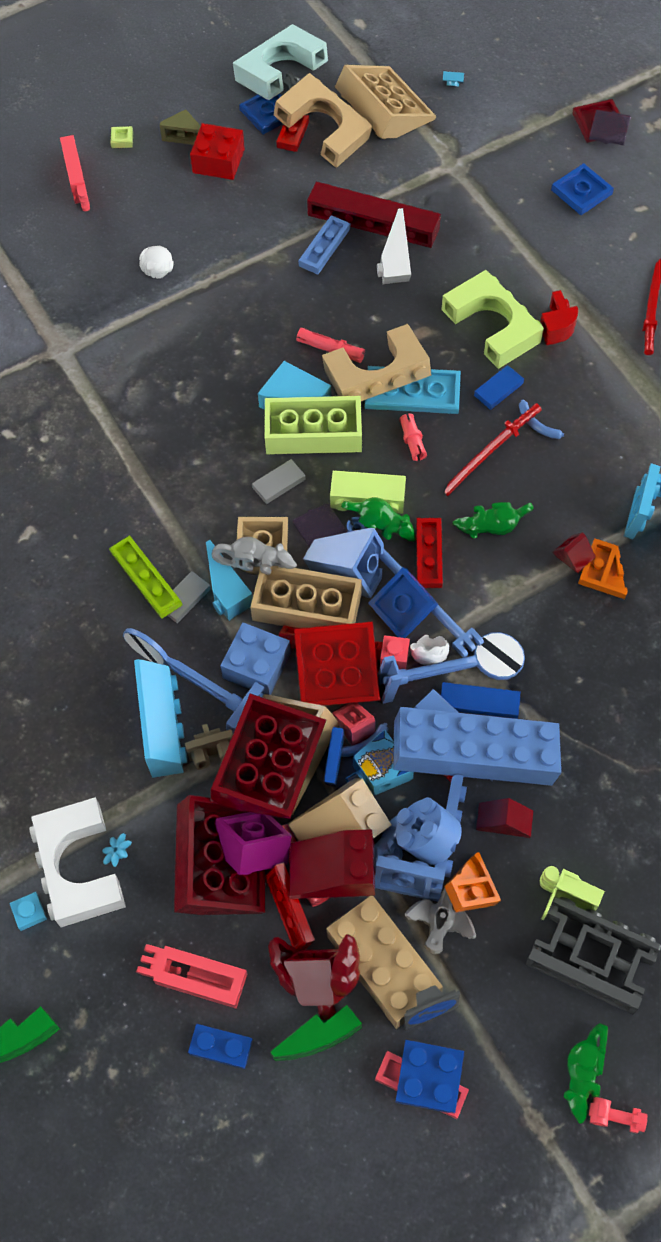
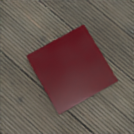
(585, 115)

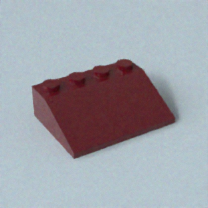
(267, 758)
(202, 876)

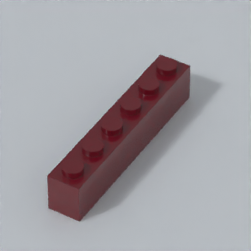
(372, 213)

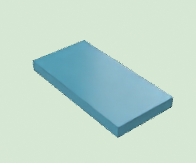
(431, 394)

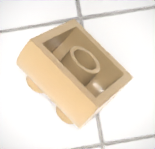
(265, 529)

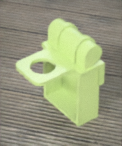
(570, 887)

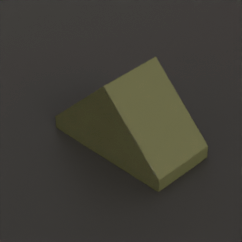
(180, 128)

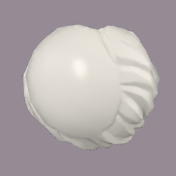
(156, 261)
(429, 650)

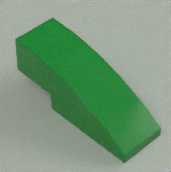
(29, 1034)
(318, 1036)

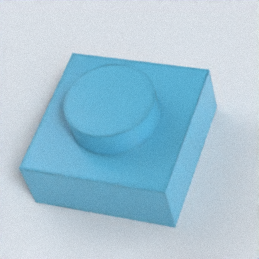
(453, 78)
(28, 911)

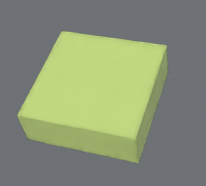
(122, 137)

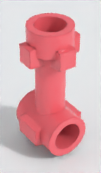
(601, 1113)

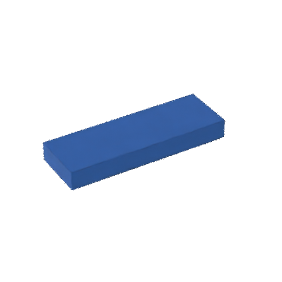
(482, 700)

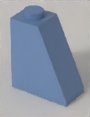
(349, 555)

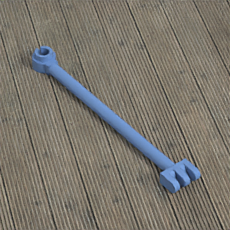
(462, 637)

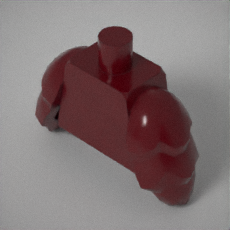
(317, 976)

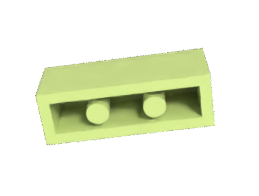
(361, 486)

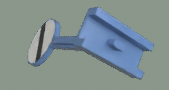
(152, 651)
(497, 657)

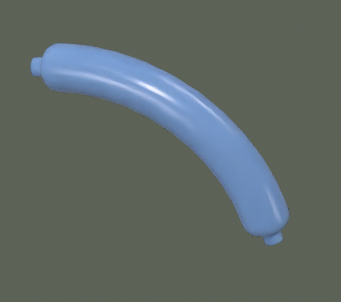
(539, 427)
(348, 751)

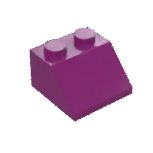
(253, 842)

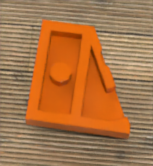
(605, 570)
(472, 886)

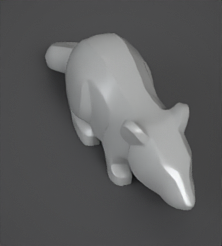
(252, 553)

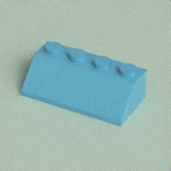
(159, 718)

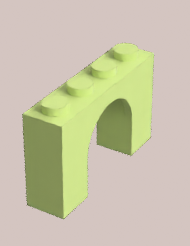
(486, 293)

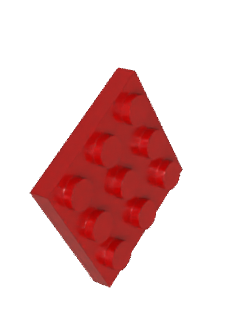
(337, 664)

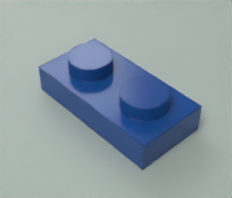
(220, 1046)

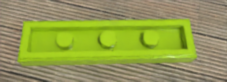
(145, 577)

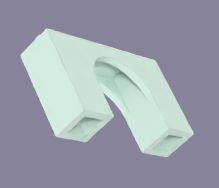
(293, 44)

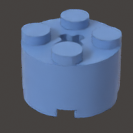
(427, 831)

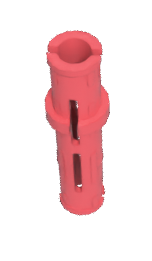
(328, 344)

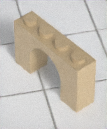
(312, 96)
(409, 365)

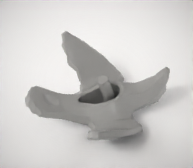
(440, 919)

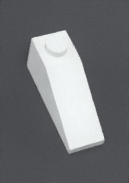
(395, 261)

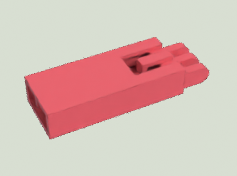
(75, 172)
(204, 980)

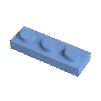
(324, 244)

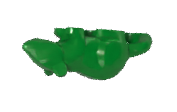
(379, 514)
(498, 520)
(583, 1064)

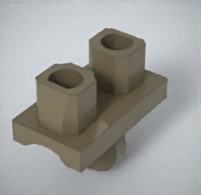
(208, 744)

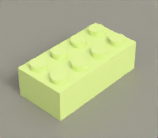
(313, 425)

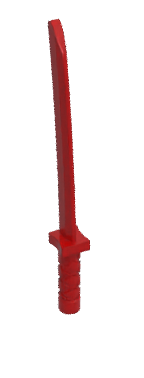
(650, 323)
(511, 429)

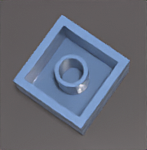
(255, 658)

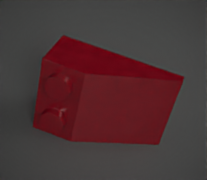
(333, 865)

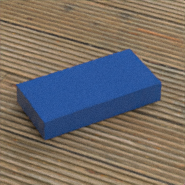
(499, 387)

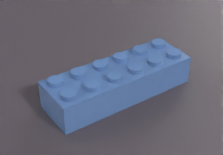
(476, 746)

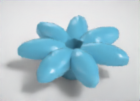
(117, 850)

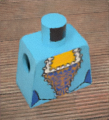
(375, 765)

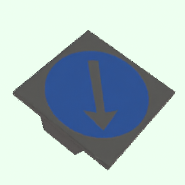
(430, 1005)

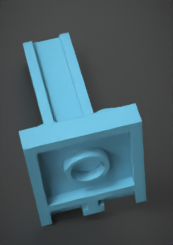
(641, 506)

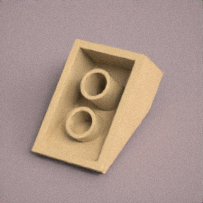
(345, 809)

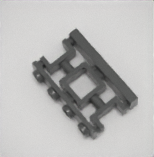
(588, 976)

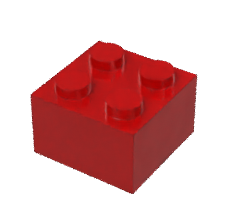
(217, 151)

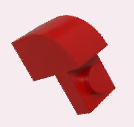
(560, 321)

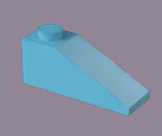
(229, 590)

